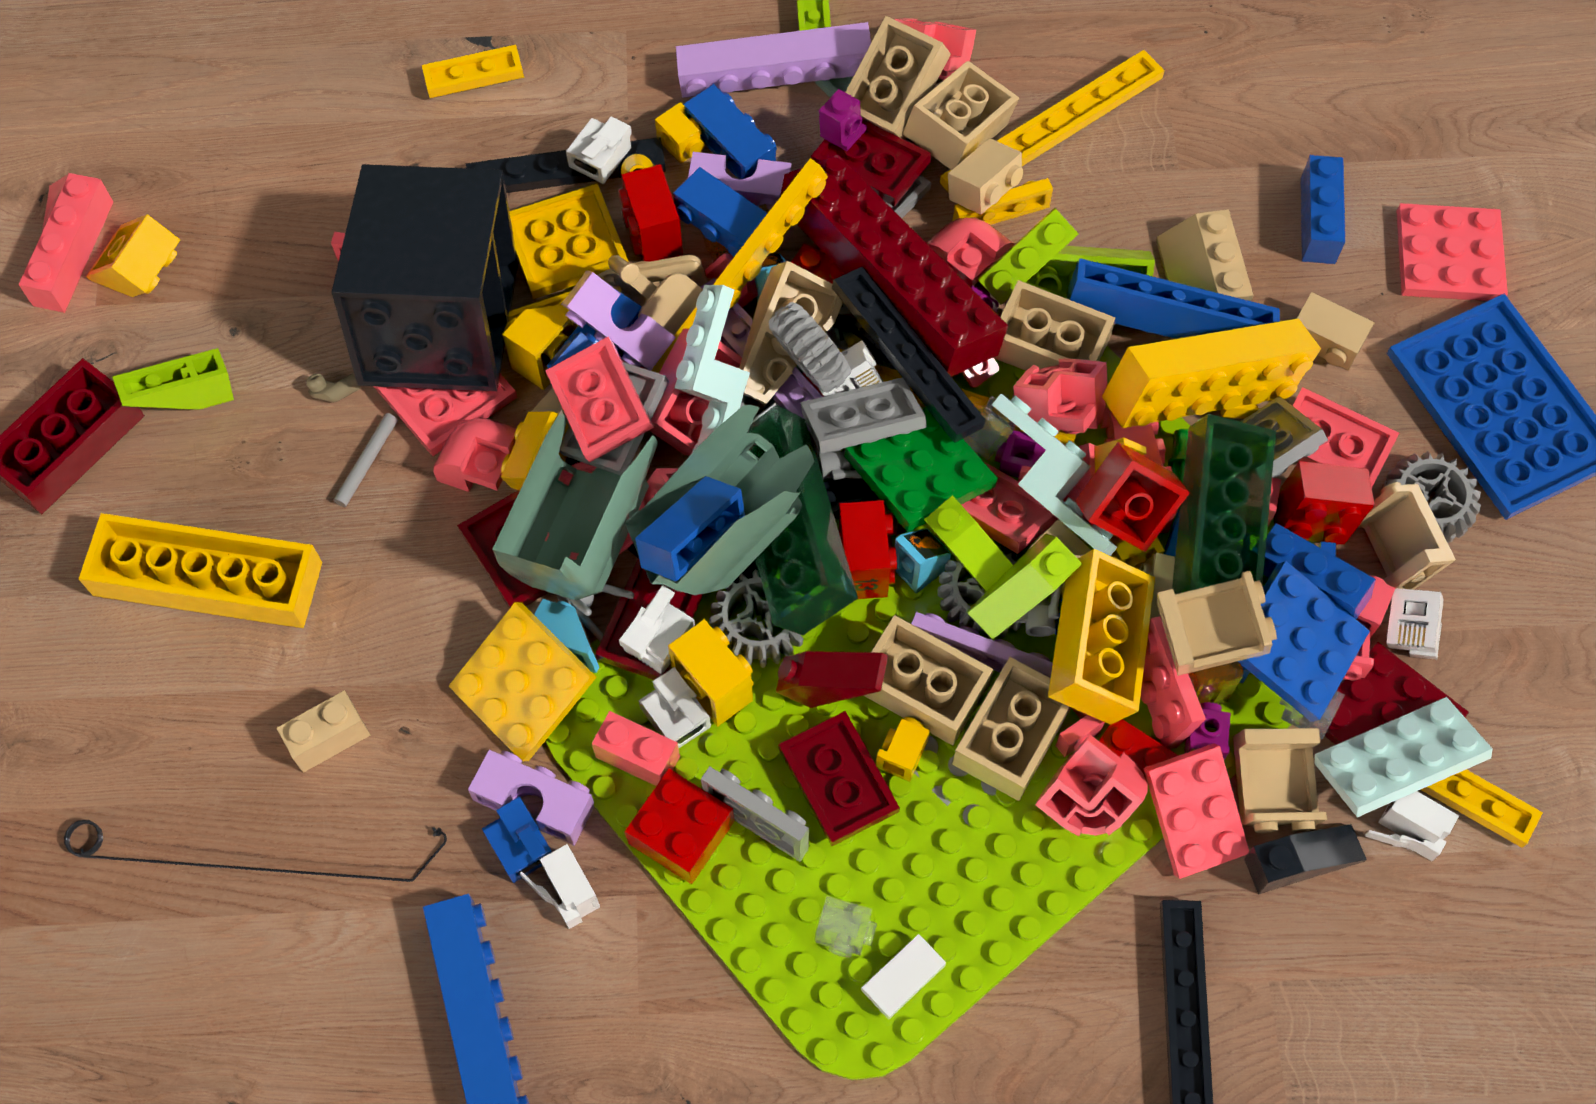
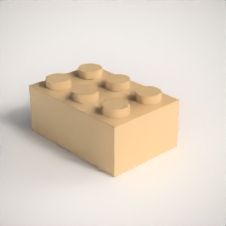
(896, 74)
(960, 115)
(1051, 329)
(929, 680)
(1011, 730)

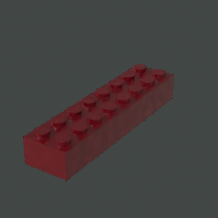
(862, 230)

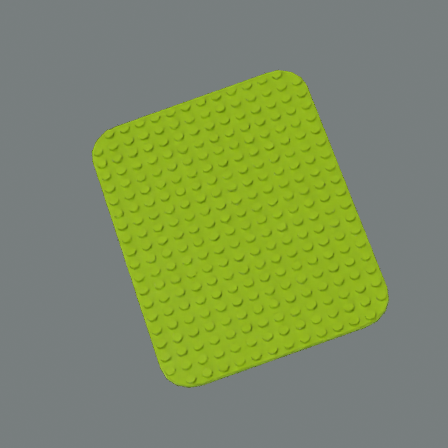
(971, 891)

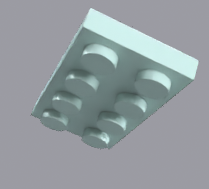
(1402, 756)

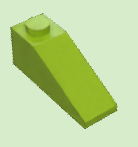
(178, 384)
(968, 543)
(1024, 585)

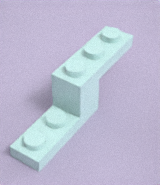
(700, 372)
(1055, 473)

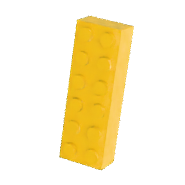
(1209, 372)
(201, 570)

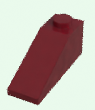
(830, 677)

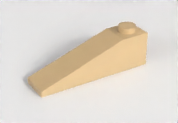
(763, 354)

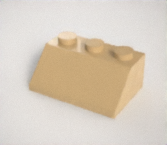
(1205, 255)

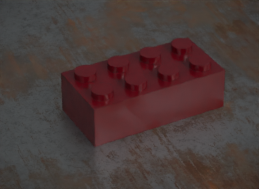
(63, 435)

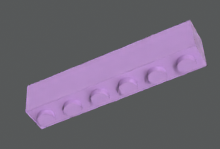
(772, 59)

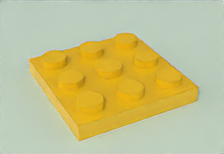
(564, 239)
(522, 681)

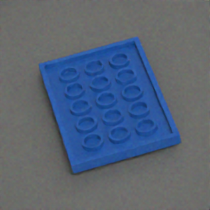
(1502, 404)

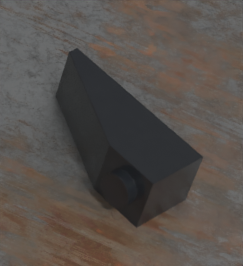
(1303, 857)

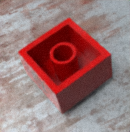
(650, 214)
(1131, 497)
(1324, 501)
(868, 547)
(680, 826)

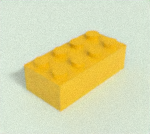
(1102, 638)

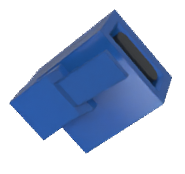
(516, 840)

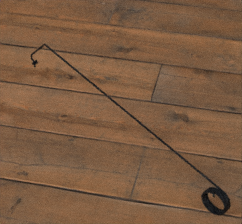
(97, 845)

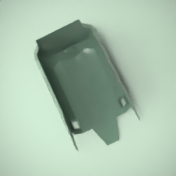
(767, 495)
(579, 517)

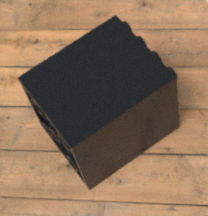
(427, 277)

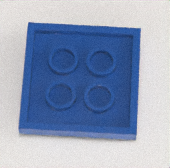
(1312, 642)

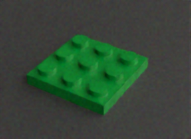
(920, 471)

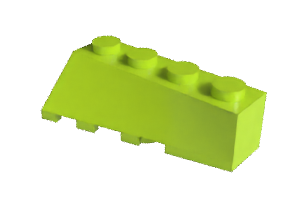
(1059, 270)

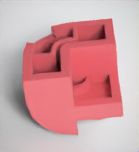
(956, 38)
(970, 247)
(1065, 394)
(475, 454)
(1094, 790)

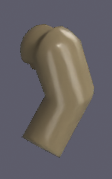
(331, 391)

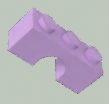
(760, 188)
(592, 303)
(504, 778)

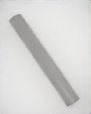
(365, 460)

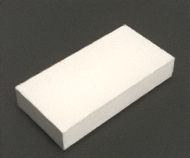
(903, 976)

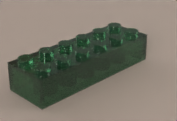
(1227, 505)
(806, 563)

